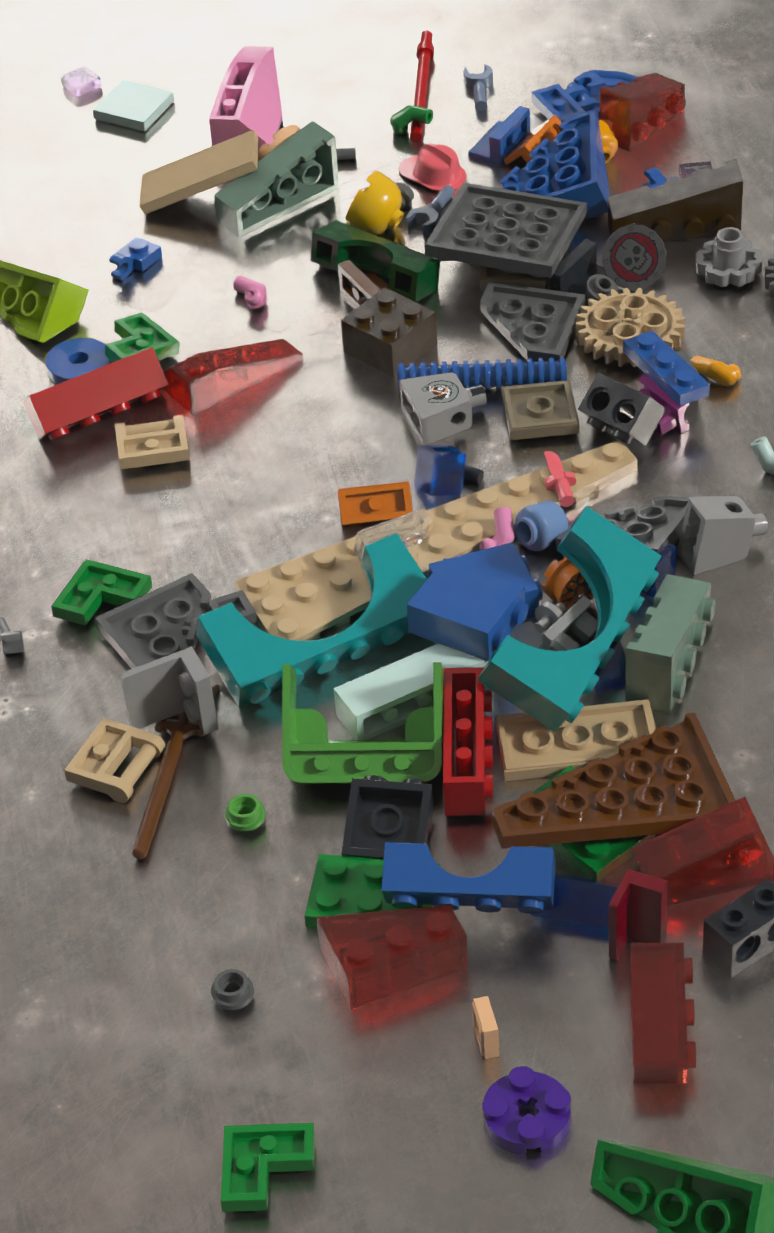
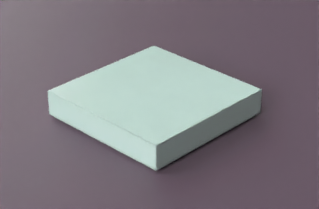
(133, 105)

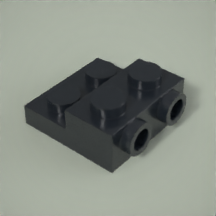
(386, 813)

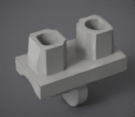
(560, 626)

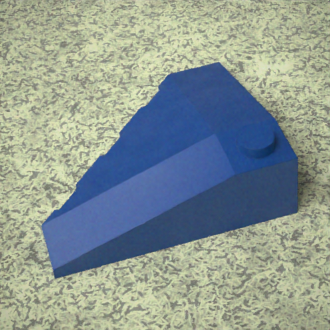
(567, 166)

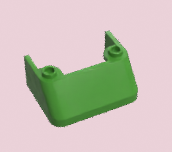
(314, 759)

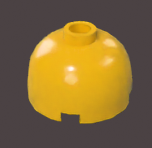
(376, 206)

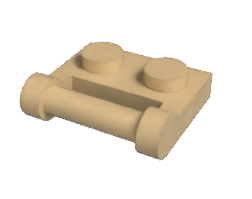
(152, 443)
(105, 752)

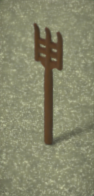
(178, 732)

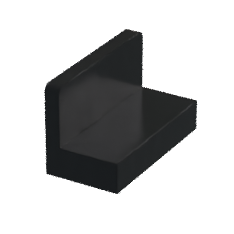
(577, 269)

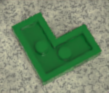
(139, 334)
(96, 584)
(253, 1153)

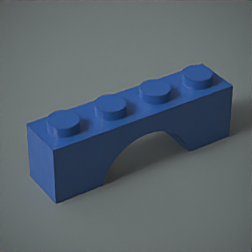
(520, 881)

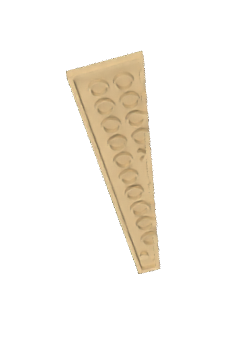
(330, 585)

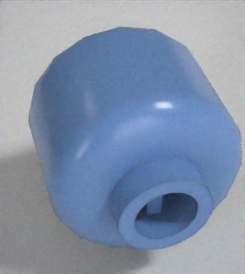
(539, 525)

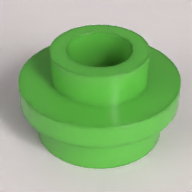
(245, 812)

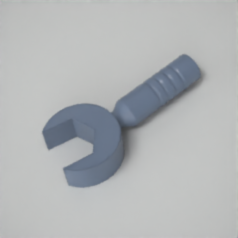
(478, 83)
(429, 214)

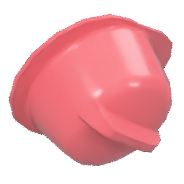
(434, 167)

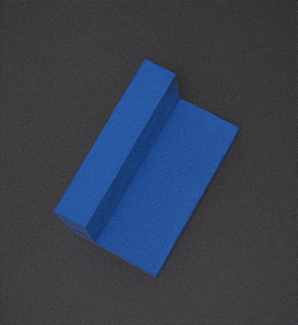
(502, 137)

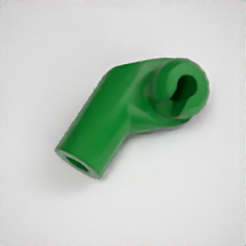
(409, 113)

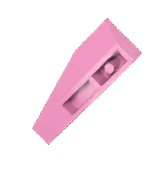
(248, 97)

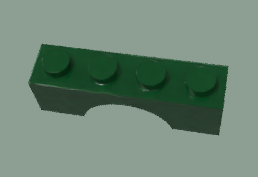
(405, 269)

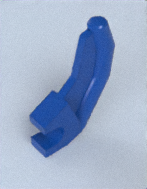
(598, 78)

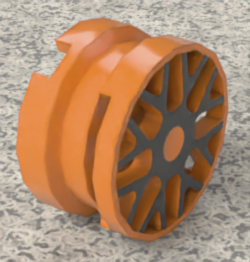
(565, 583)

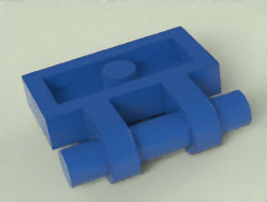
(564, 102)

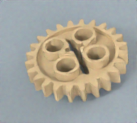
(623, 316)

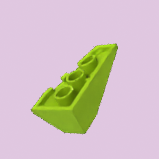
(38, 302)

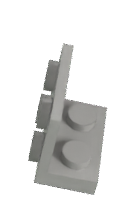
(169, 688)

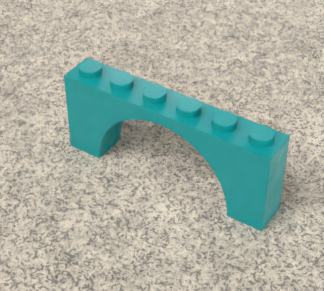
(253, 659)
(549, 681)

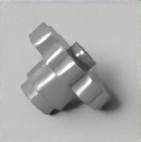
(729, 259)

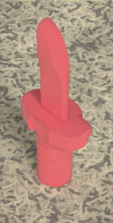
(559, 480)

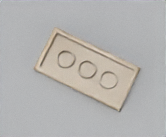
(199, 172)
(536, 751)

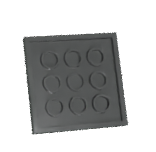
(506, 230)

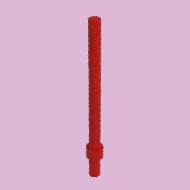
(424, 54)

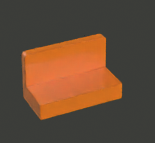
(546, 130)
(374, 503)

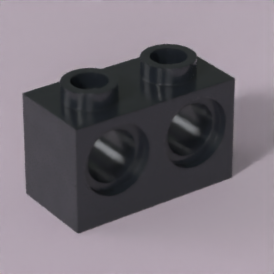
(615, 405)
(741, 930)

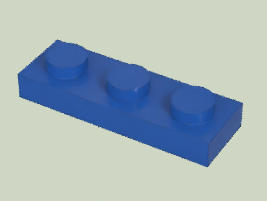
(666, 368)

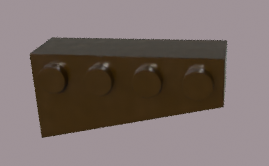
(683, 207)

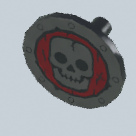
(634, 257)

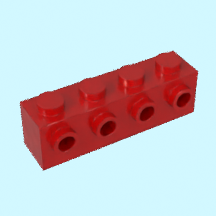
(95, 393)
(464, 742)

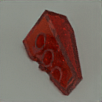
(220, 373)

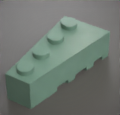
(285, 180)
(668, 642)

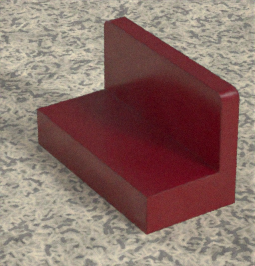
(637, 911)

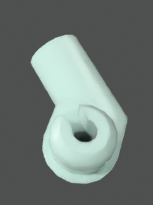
(764, 454)

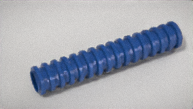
(491, 374)

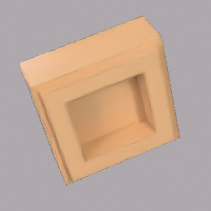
(485, 1027)

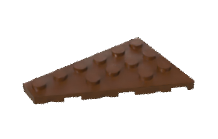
(638, 792)

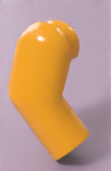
(716, 370)

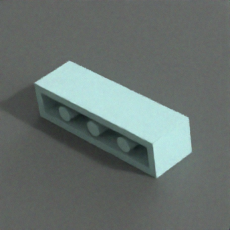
(394, 691)

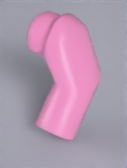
(254, 291)
(504, 529)

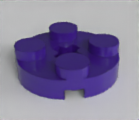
(520, 1090)

